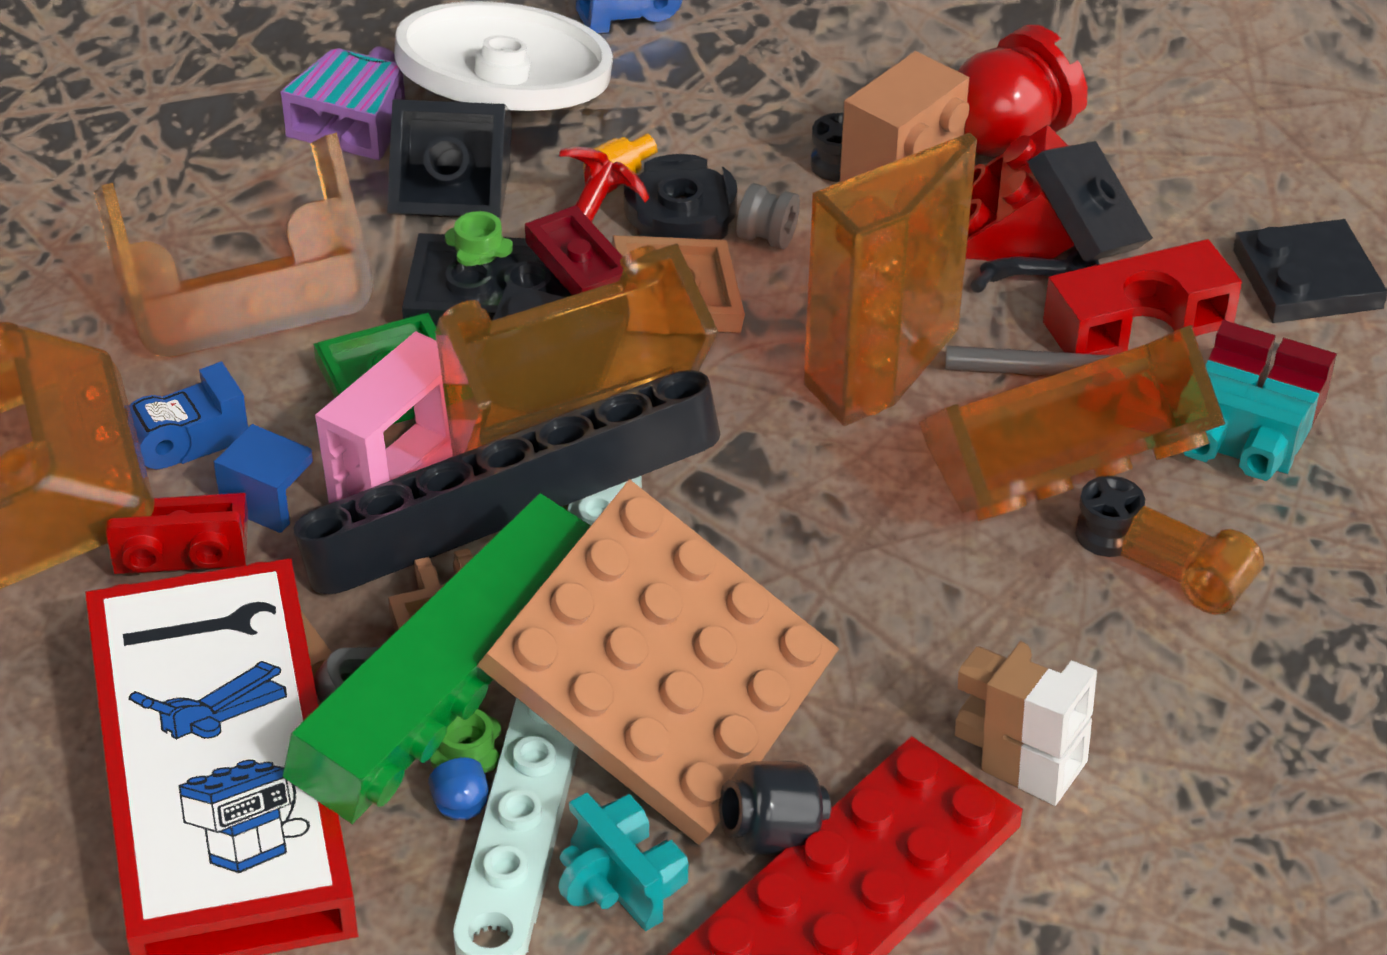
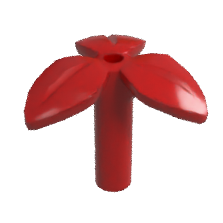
(601, 178)

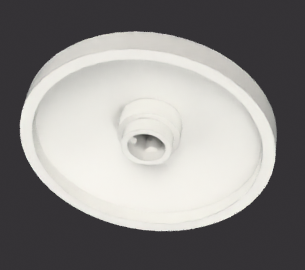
(503, 55)

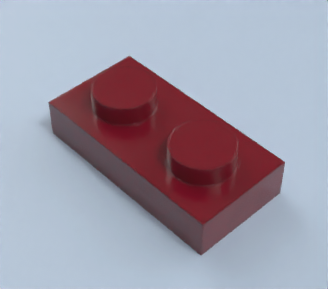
(574, 250)

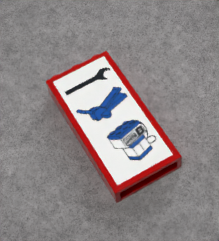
(196, 732)

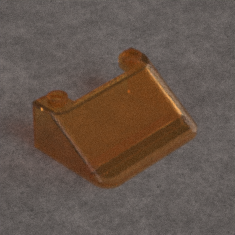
(570, 350)

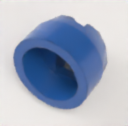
(459, 788)

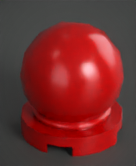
(1021, 89)

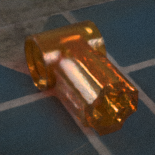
(1210, 568)

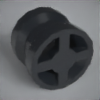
(827, 138)
(1107, 514)

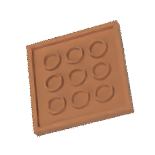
(660, 659)

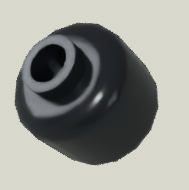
(772, 806)

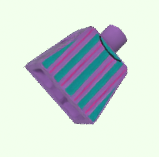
(346, 97)

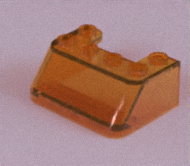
(1074, 424)

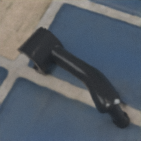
(1011, 266)

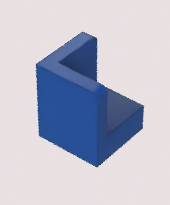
(262, 468)

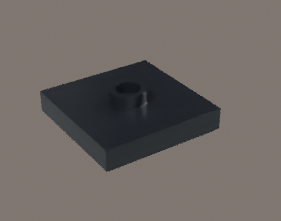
(1089, 200)

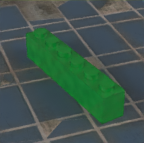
(427, 672)

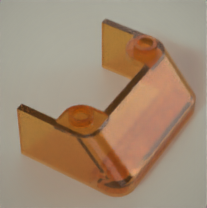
(318, 282)
(81, 456)

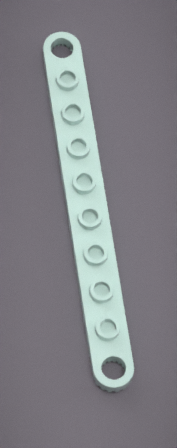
(521, 816)

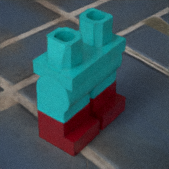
(1261, 413)

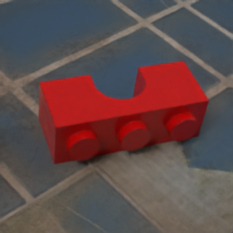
(1180, 285)

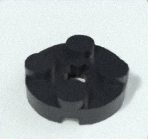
(704, 212)

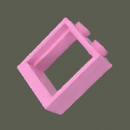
(355, 421)

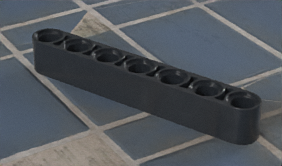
(493, 483)

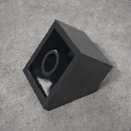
(448, 157)

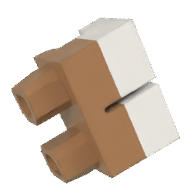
(1027, 719)

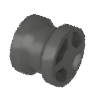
(768, 216)

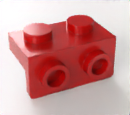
(182, 535)

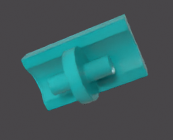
(609, 867)

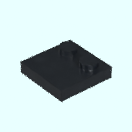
(1309, 270)

